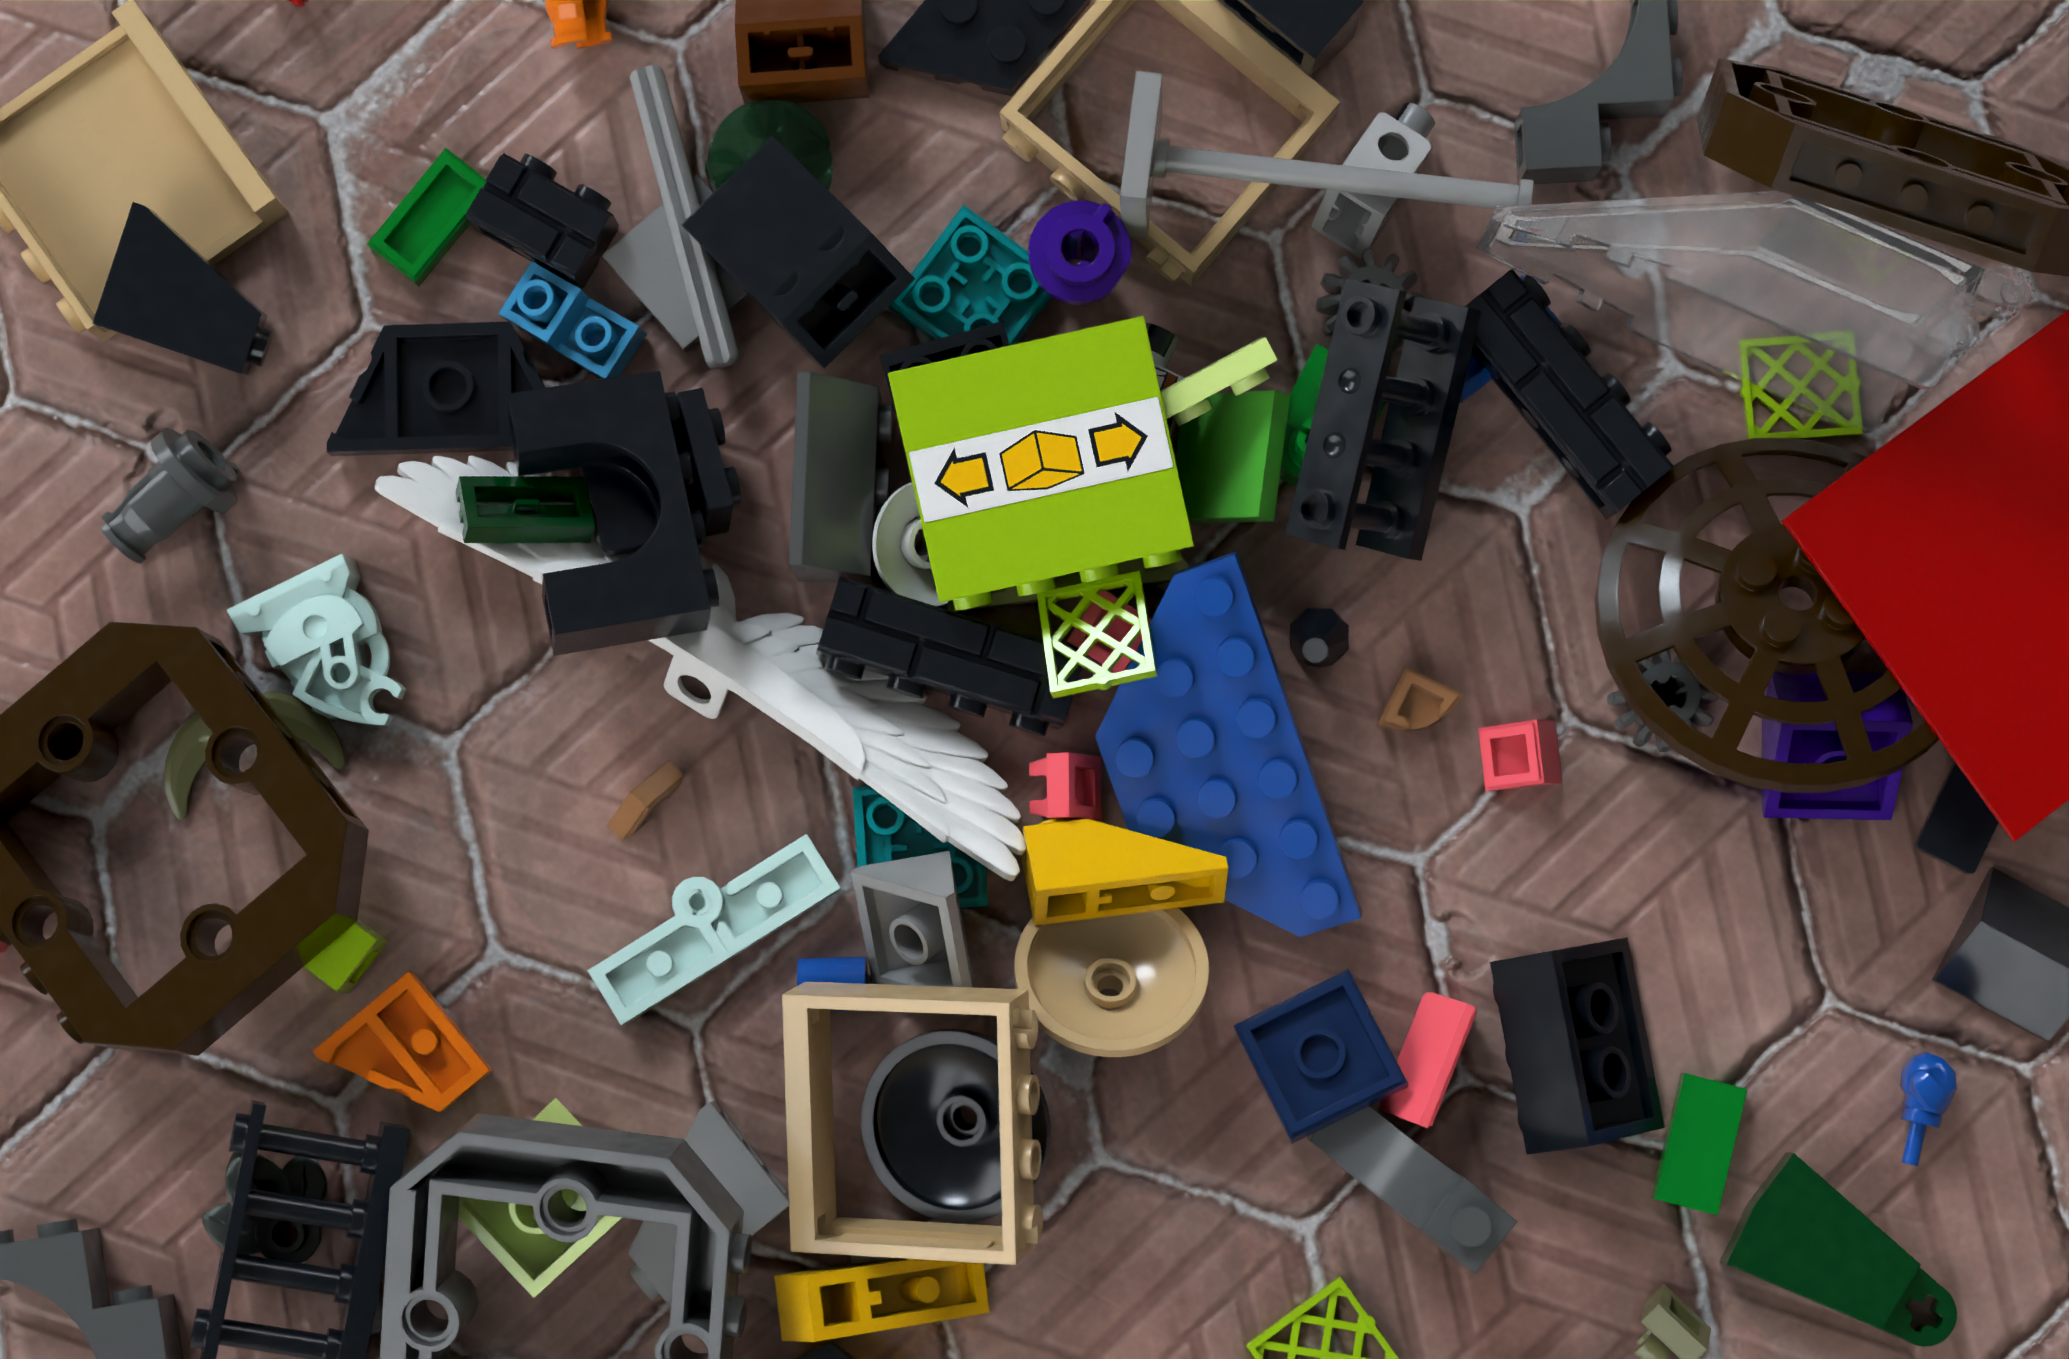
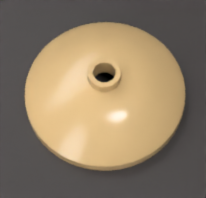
(1145, 956)

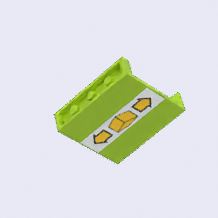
(1041, 462)

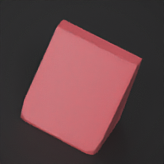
(1520, 755)

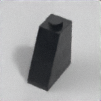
(178, 299)

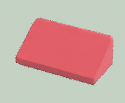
(1430, 1057)

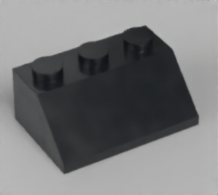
(1576, 1046)

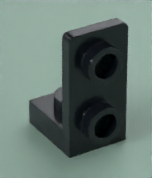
(1957, 825)

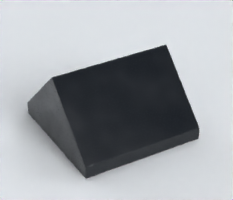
(2012, 955)

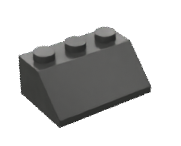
(837, 477)

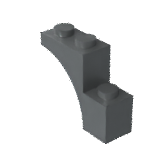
(1565, 138)
(72, 1273)

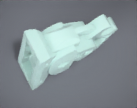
(318, 638)

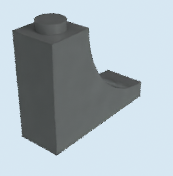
(1417, 1187)

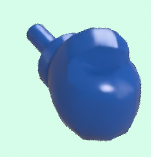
(1929, 1092)

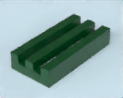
(526, 519)

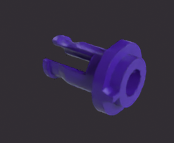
(1075, 232)

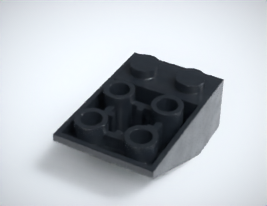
(798, 252)

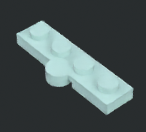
(713, 927)

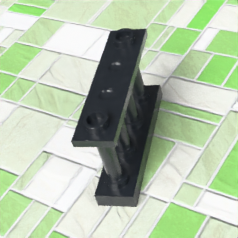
(1415, 430)
(364, 1220)

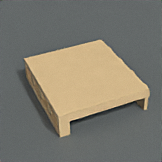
(115, 132)

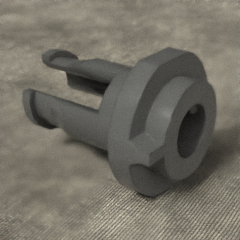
(178, 486)

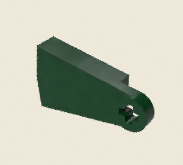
(1827, 1251)

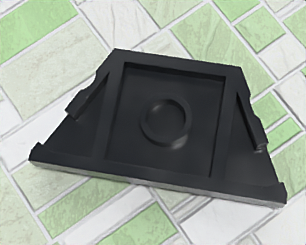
(981, 40)
(436, 391)

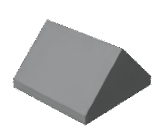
(913, 922)

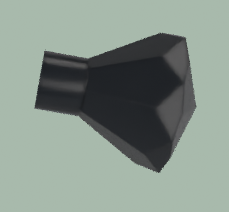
(1319, 637)

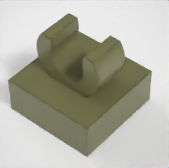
(1671, 1328)

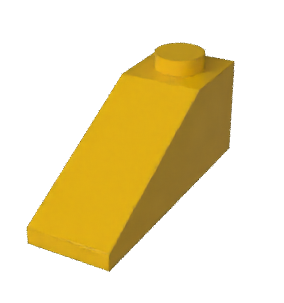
(1107, 871)
(877, 1297)

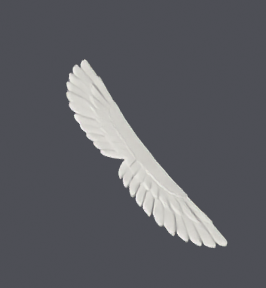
(772, 662)

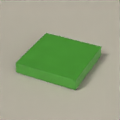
(1233, 457)

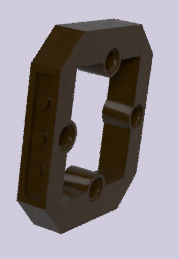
(1888, 165)
(270, 936)

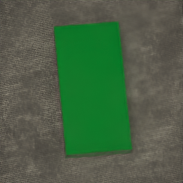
(428, 218)
(1699, 1143)

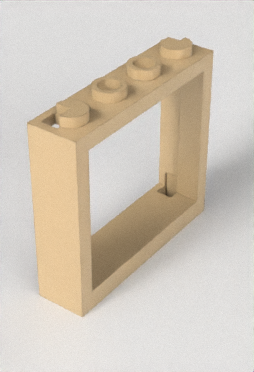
(1232, 41)
(811, 1126)

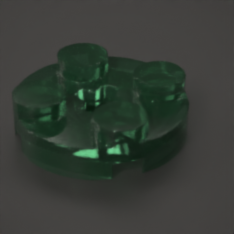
(753, 124)

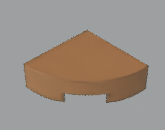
(1417, 703)
(643, 799)

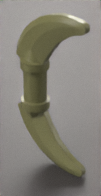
(188, 748)

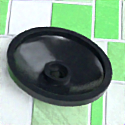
(918, 1132)

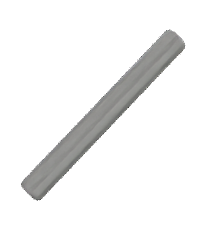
(679, 203)

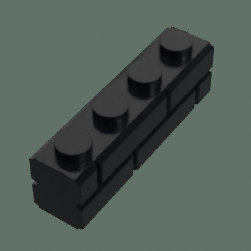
(1564, 397)
(944, 653)

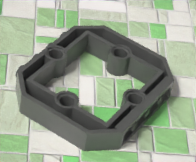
(530, 1166)

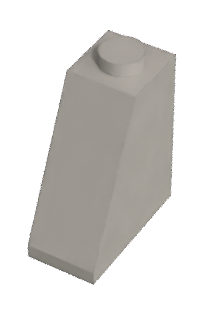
(738, 1170)

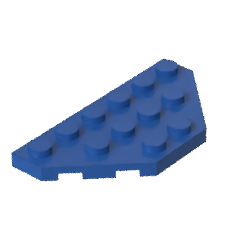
(1219, 757)

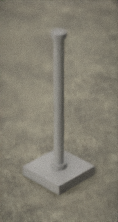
(1152, 157)

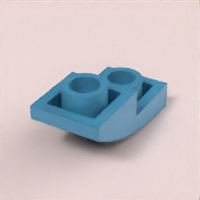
(572, 323)

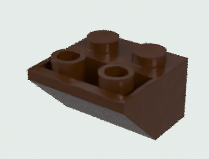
(801, 50)

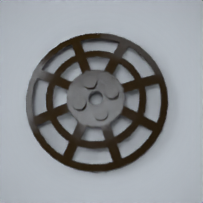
(1755, 623)

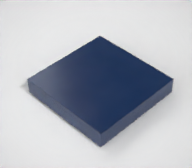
(1320, 1056)

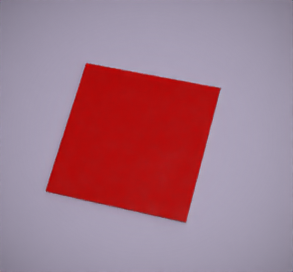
(1961, 572)

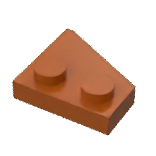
(408, 1047)

